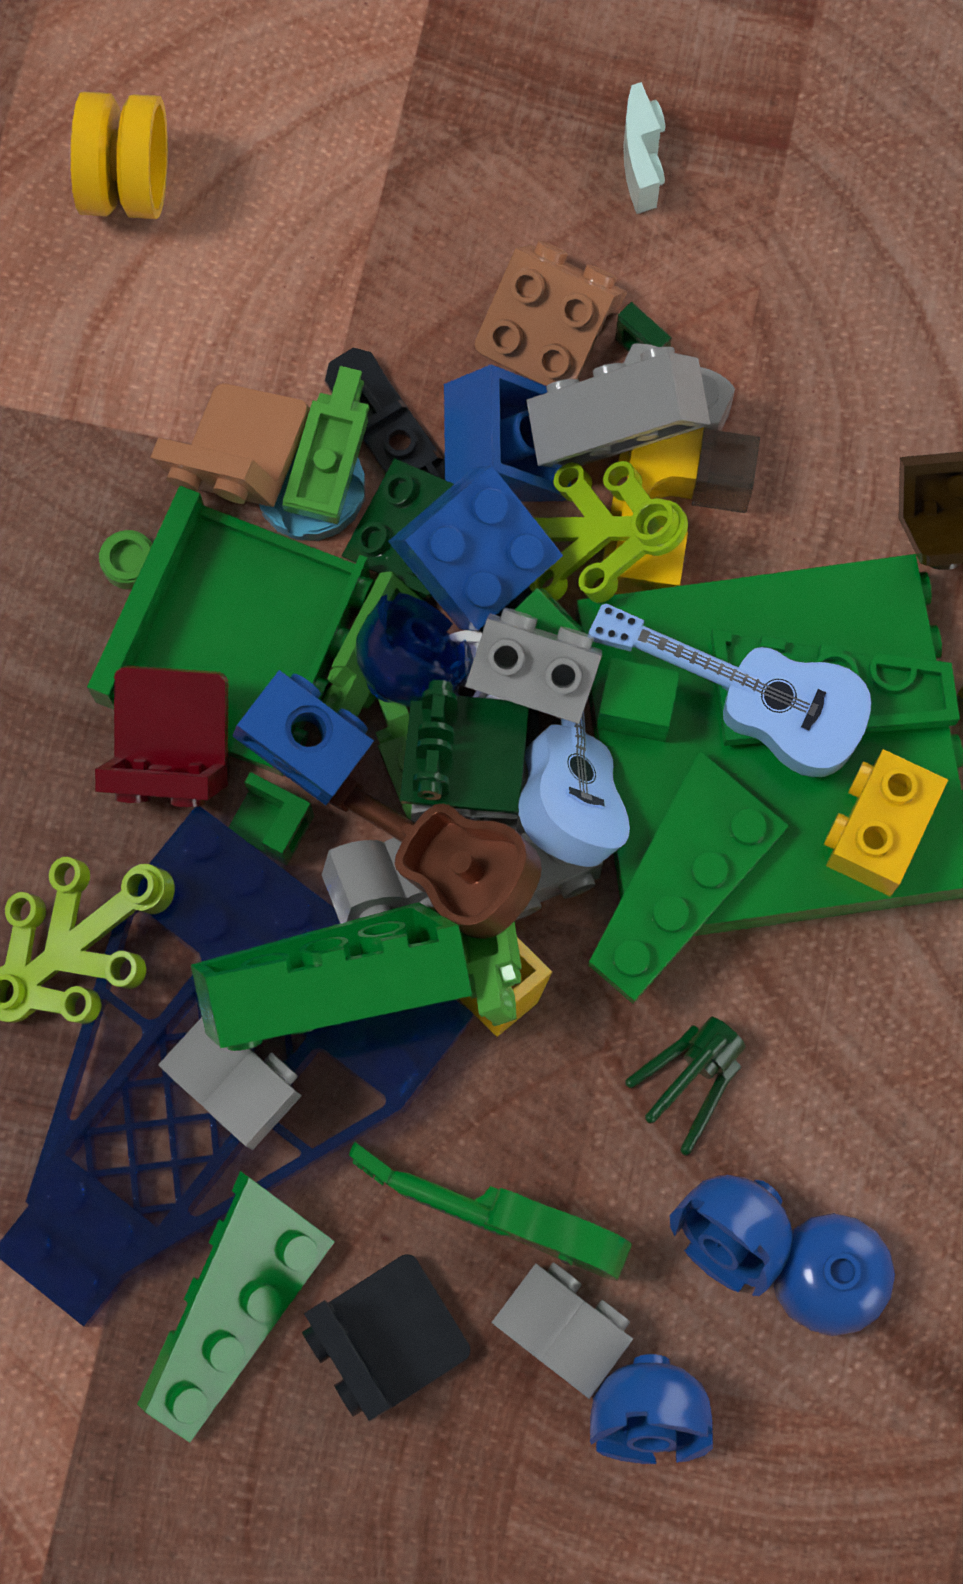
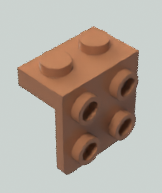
(547, 314)
(238, 446)

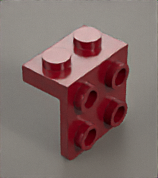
(167, 736)

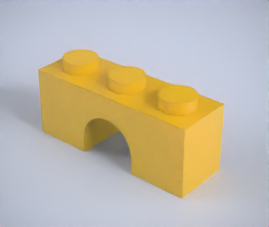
(666, 470)

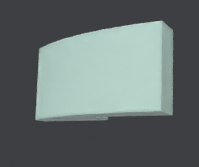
(640, 146)

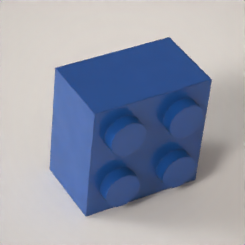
(476, 548)

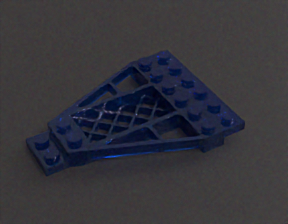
(80, 1235)

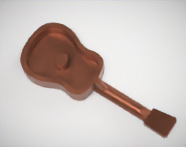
(469, 868)

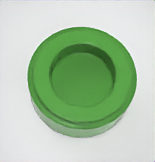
(123, 557)

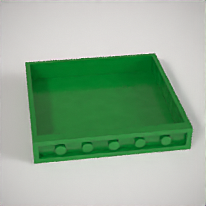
(845, 605)

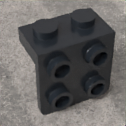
(386, 1337)

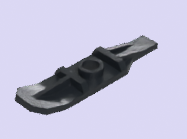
(387, 416)

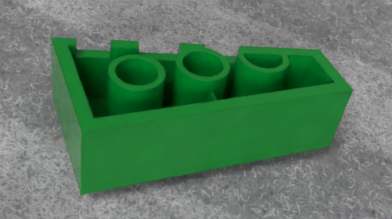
(332, 976)

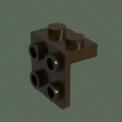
(933, 507)

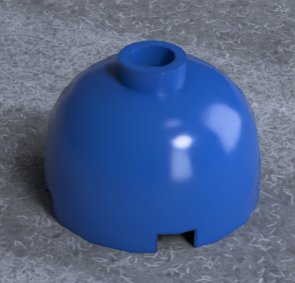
(735, 1231)
(835, 1275)
(650, 1411)

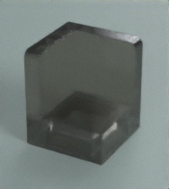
(726, 471)

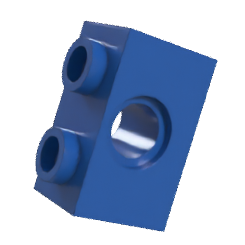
(317, 768)

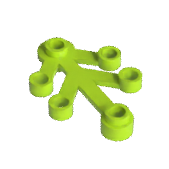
(601, 527)
(68, 944)

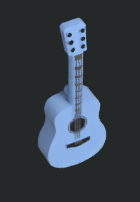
(799, 710)
(571, 796)

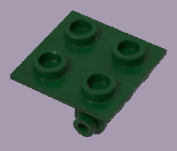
(396, 503)
(464, 751)

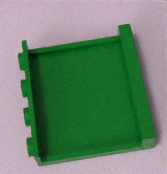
(234, 605)

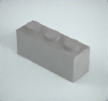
(618, 409)

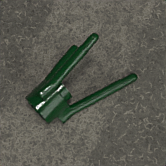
(710, 1052)

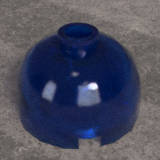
(406, 648)

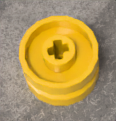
(119, 155)

